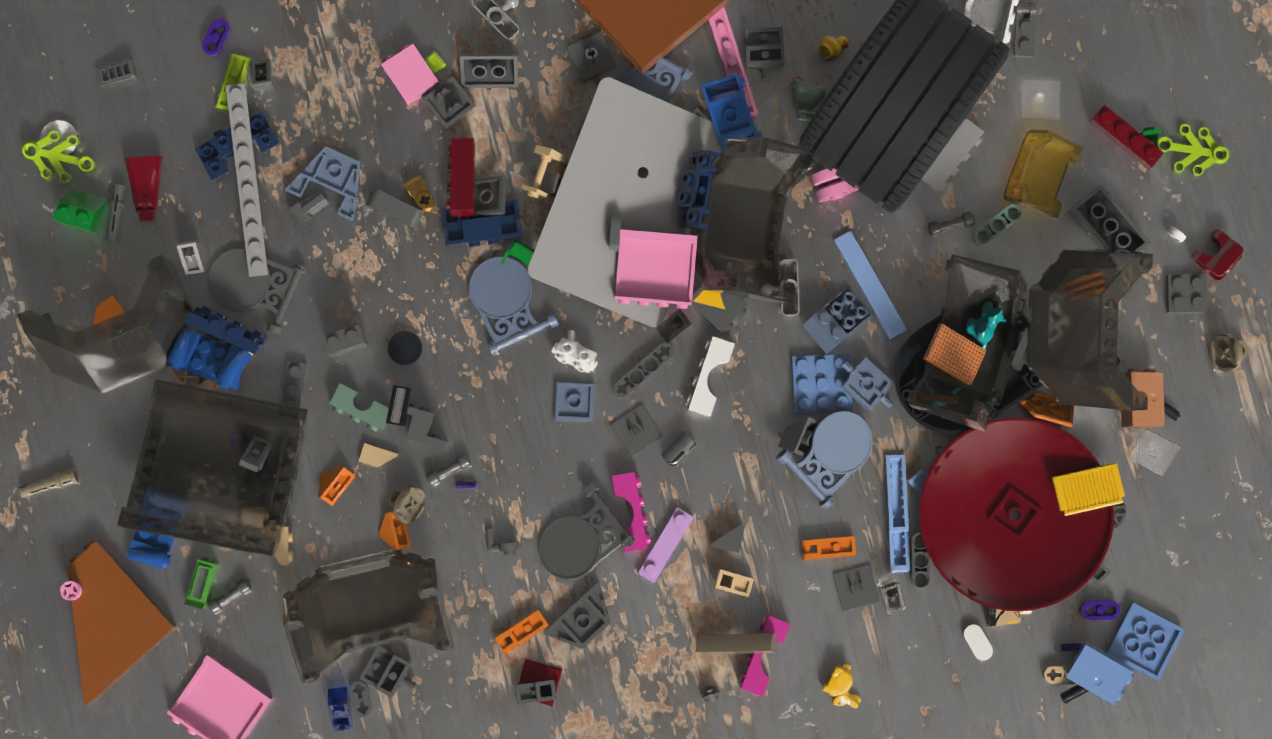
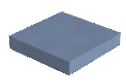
(574, 401)

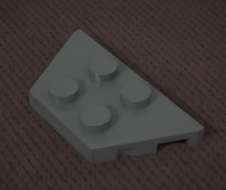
(582, 620)

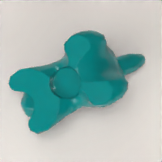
(984, 327)

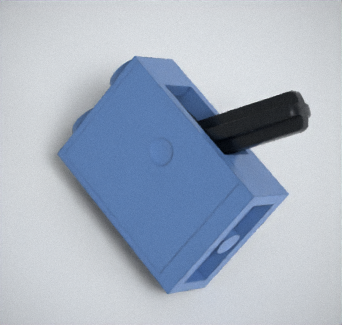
(1098, 673)

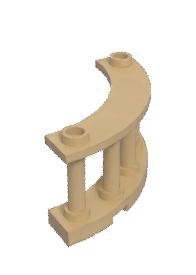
(546, 155)

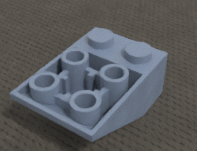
(837, 320)

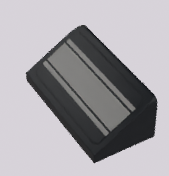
(399, 405)

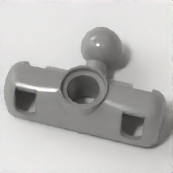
(504, 22)
(794, 279)

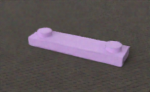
(665, 545)

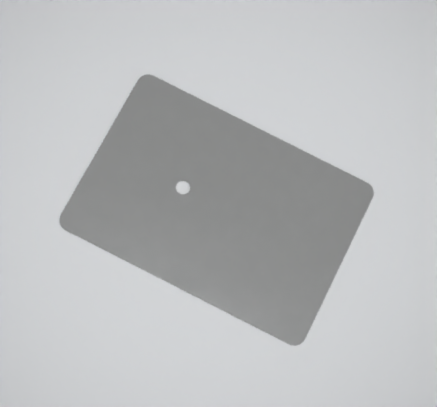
(601, 180)

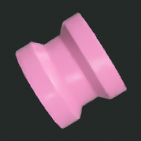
(68, 592)

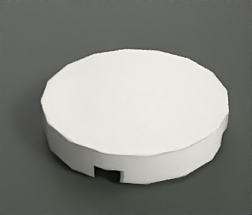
(65, 129)

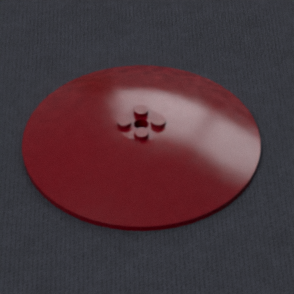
(970, 527)

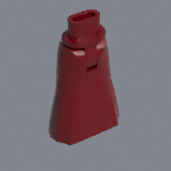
(144, 181)

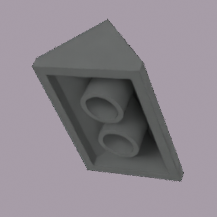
(489, 70)

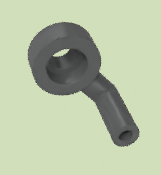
(507, 547)

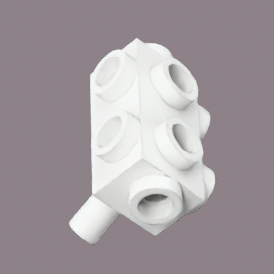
(573, 353)

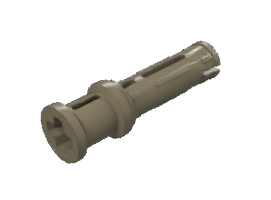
(57, 480)

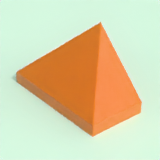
(334, 484)
(394, 532)

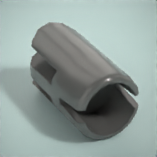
(678, 449)

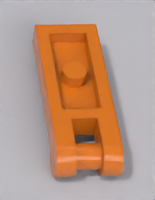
(829, 547)
(522, 631)

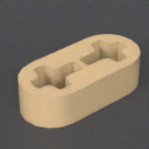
(1057, 680)

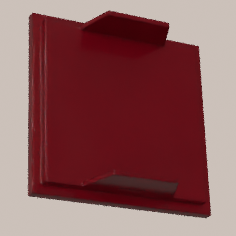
(539, 672)

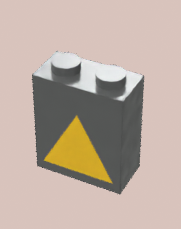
(718, 308)

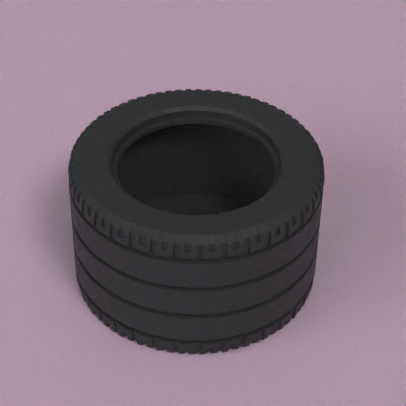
(903, 98)

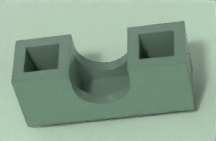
(344, 400)

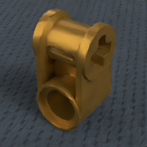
(418, 191)

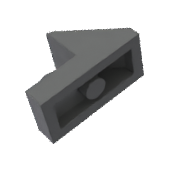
(255, 454)

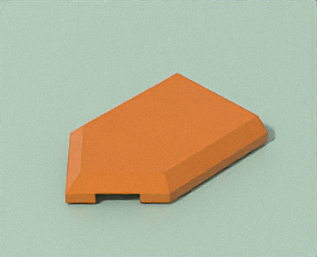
(1047, 408)

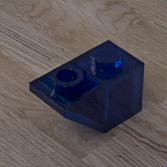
(340, 709)

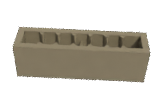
(736, 643)

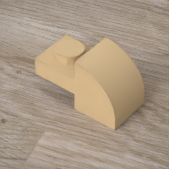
(733, 583)

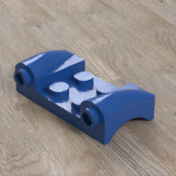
(729, 108)
(208, 359)
(151, 549)

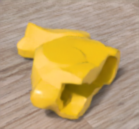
(839, 686)

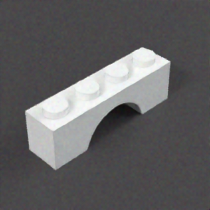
(718, 353)

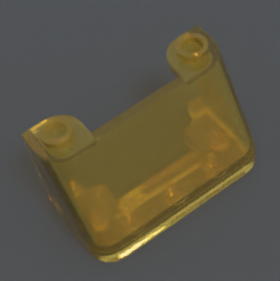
(1040, 172)

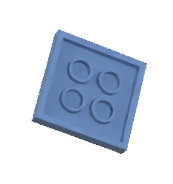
(818, 384)
(1145, 641)

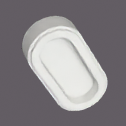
(977, 642)

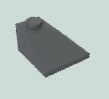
(798, 436)

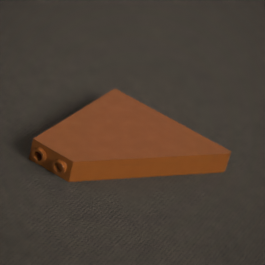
(649, 28)
(111, 620)

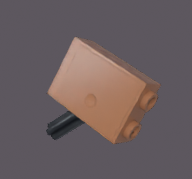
(1153, 385)

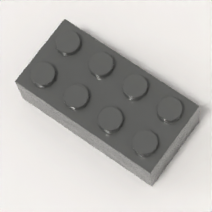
(1107, 222)

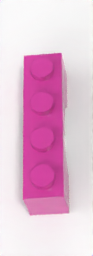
(626, 486)
(755, 679)

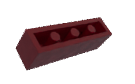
(1126, 137)
(462, 177)

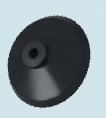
(405, 348)

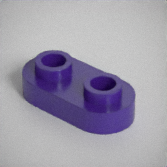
(215, 37)
(1099, 610)

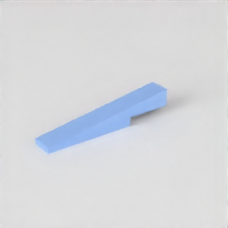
(870, 285)
(897, 514)

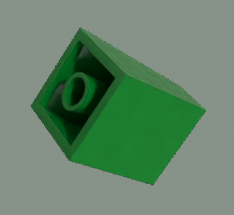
(81, 211)

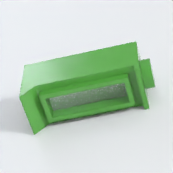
(201, 583)

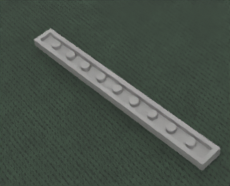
(247, 180)

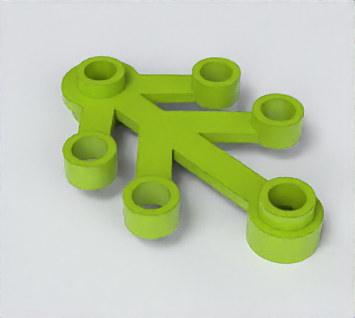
(1195, 150)
(55, 156)

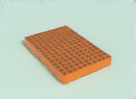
(954, 354)

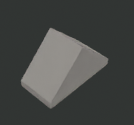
(191, 257)

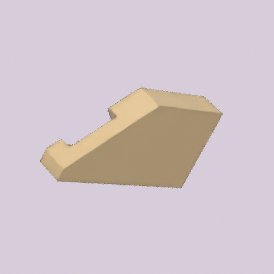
(376, 456)

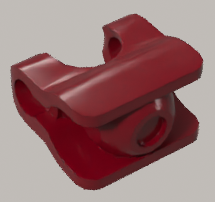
(1224, 261)

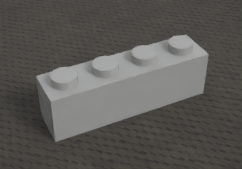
(953, 153)

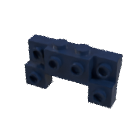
(221, 146)
(696, 189)
(484, 229)
(230, 332)

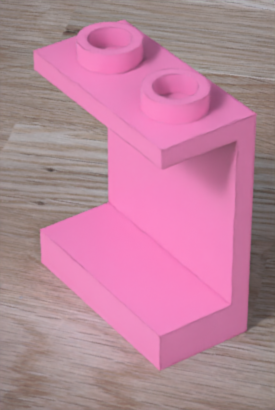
(410, 73)

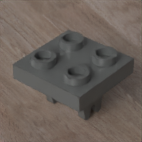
(449, 102)
(1019, 356)

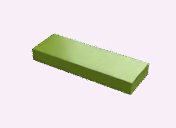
(234, 75)

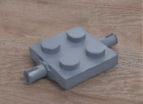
(866, 384)

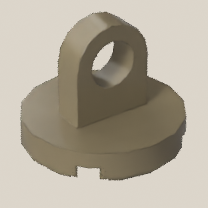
(1227, 352)
(408, 503)

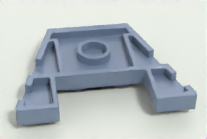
(334, 172)

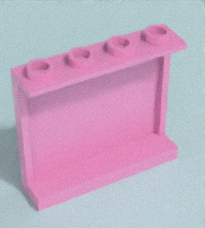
(656, 268)
(219, 703)

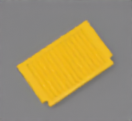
(1089, 489)

